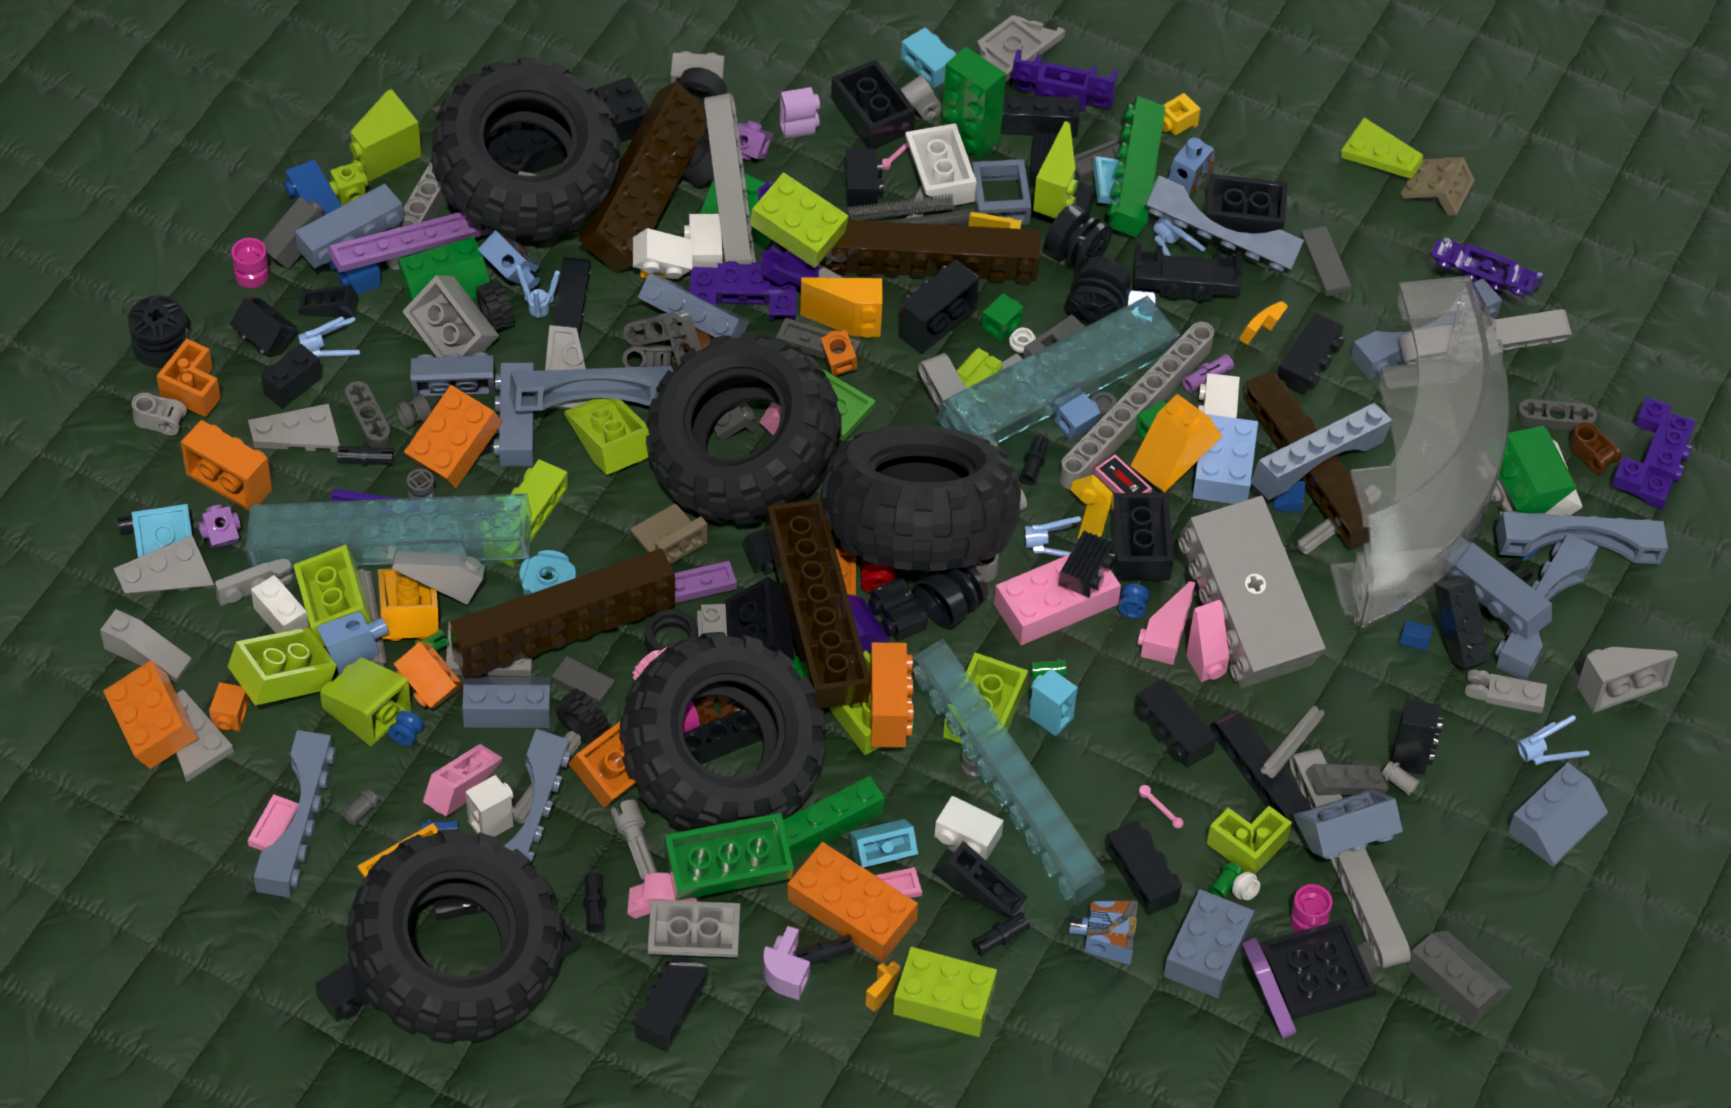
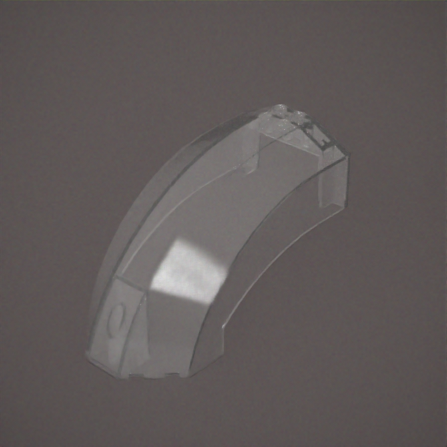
(1447, 447)

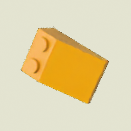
(844, 304)
(1174, 443)
(406, 606)

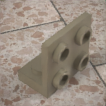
(1441, 178)
(672, 533)

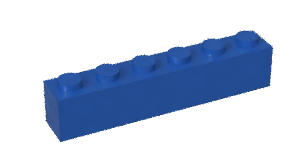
(310, 183)

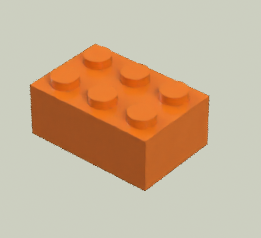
(453, 436)
(226, 465)
(891, 695)
(150, 714)
(602, 767)

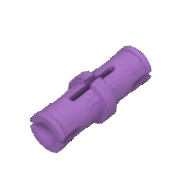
(1199, 377)

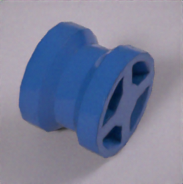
(1133, 600)
(405, 728)

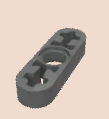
(368, 404)
(1537, 406)

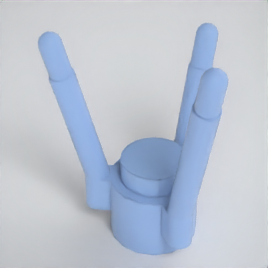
(1170, 233)
(538, 299)
(313, 339)
(1038, 535)
(1534, 745)

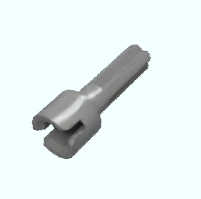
(631, 824)

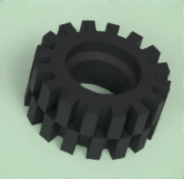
(495, 304)
(581, 715)

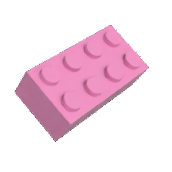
(1038, 605)

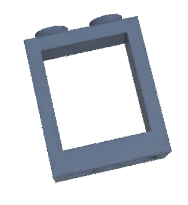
(1003, 171)

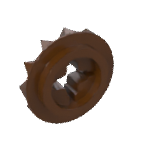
(705, 710)

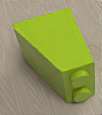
(385, 137)
(366, 699)

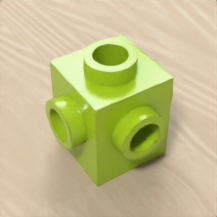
(348, 183)

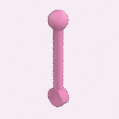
(886, 163)
(1144, 791)

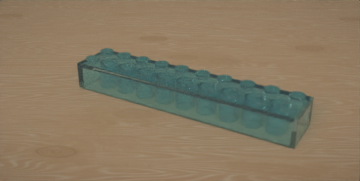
(1060, 373)
(375, 529)
(1009, 772)

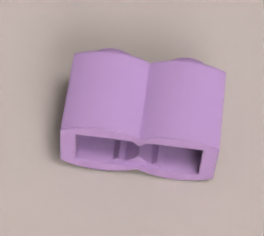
(798, 113)

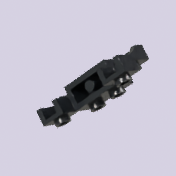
(1187, 275)

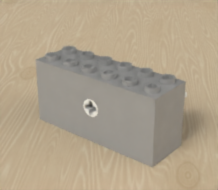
(1245, 566)

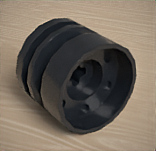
(1077, 236)
(1098, 289)
(156, 329)
(950, 594)

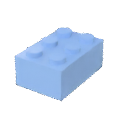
(1226, 467)

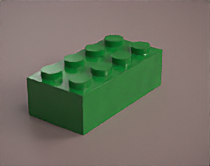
(974, 101)
(728, 856)

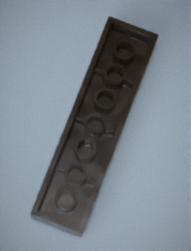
(646, 175)
(925, 248)
(817, 603)
(562, 613)

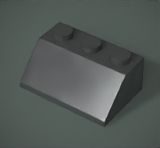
(1457, 976)

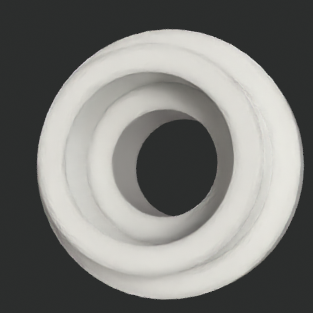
(1021, 338)
(1246, 886)

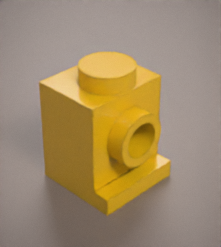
(1180, 115)

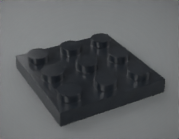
(1318, 969)

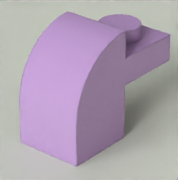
(783, 970)

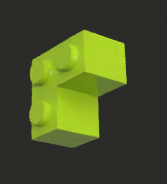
(1249, 843)

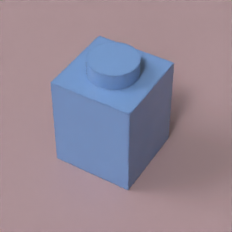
(1077, 416)

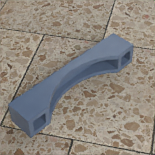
(1172, 200)
(1383, 348)
(549, 387)
(1288, 465)
(1635, 539)
(1569, 567)
(543, 763)
(280, 862)

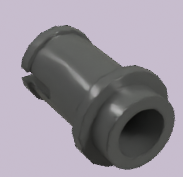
(365, 802)

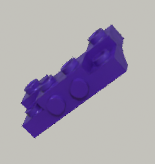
(1064, 81)
(781, 264)
(1494, 269)
(743, 285)
(1662, 464)

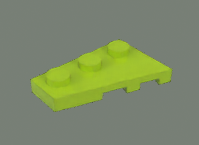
(1381, 150)

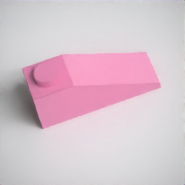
(1166, 627)
(1208, 642)
(449, 784)

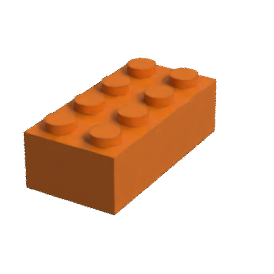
(852, 901)

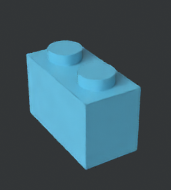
(926, 56)
(1052, 701)
(883, 843)

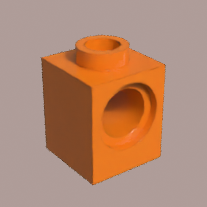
(839, 362)
(229, 707)

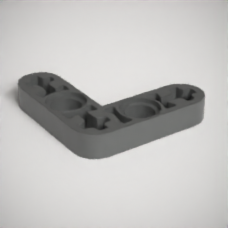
(670, 331)

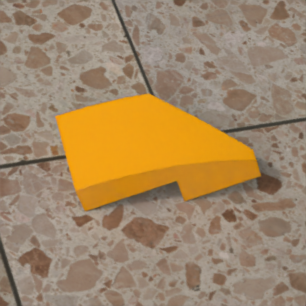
(1267, 318)
(883, 986)

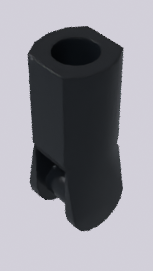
(453, 906)

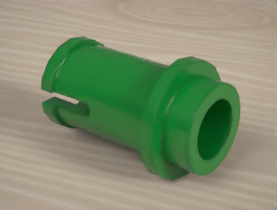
(432, 639)
(1043, 667)
(1226, 879)

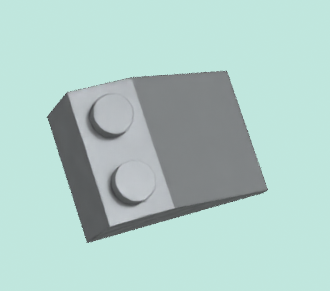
(1623, 674)

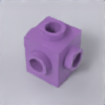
(753, 140)
(218, 536)

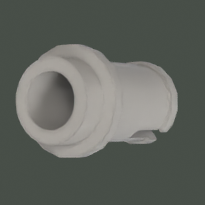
(1399, 777)

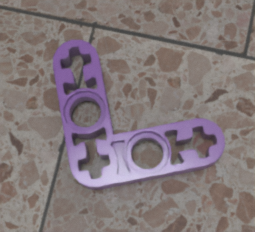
(1269, 987)

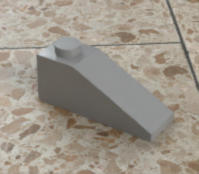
(445, 572)
(140, 644)

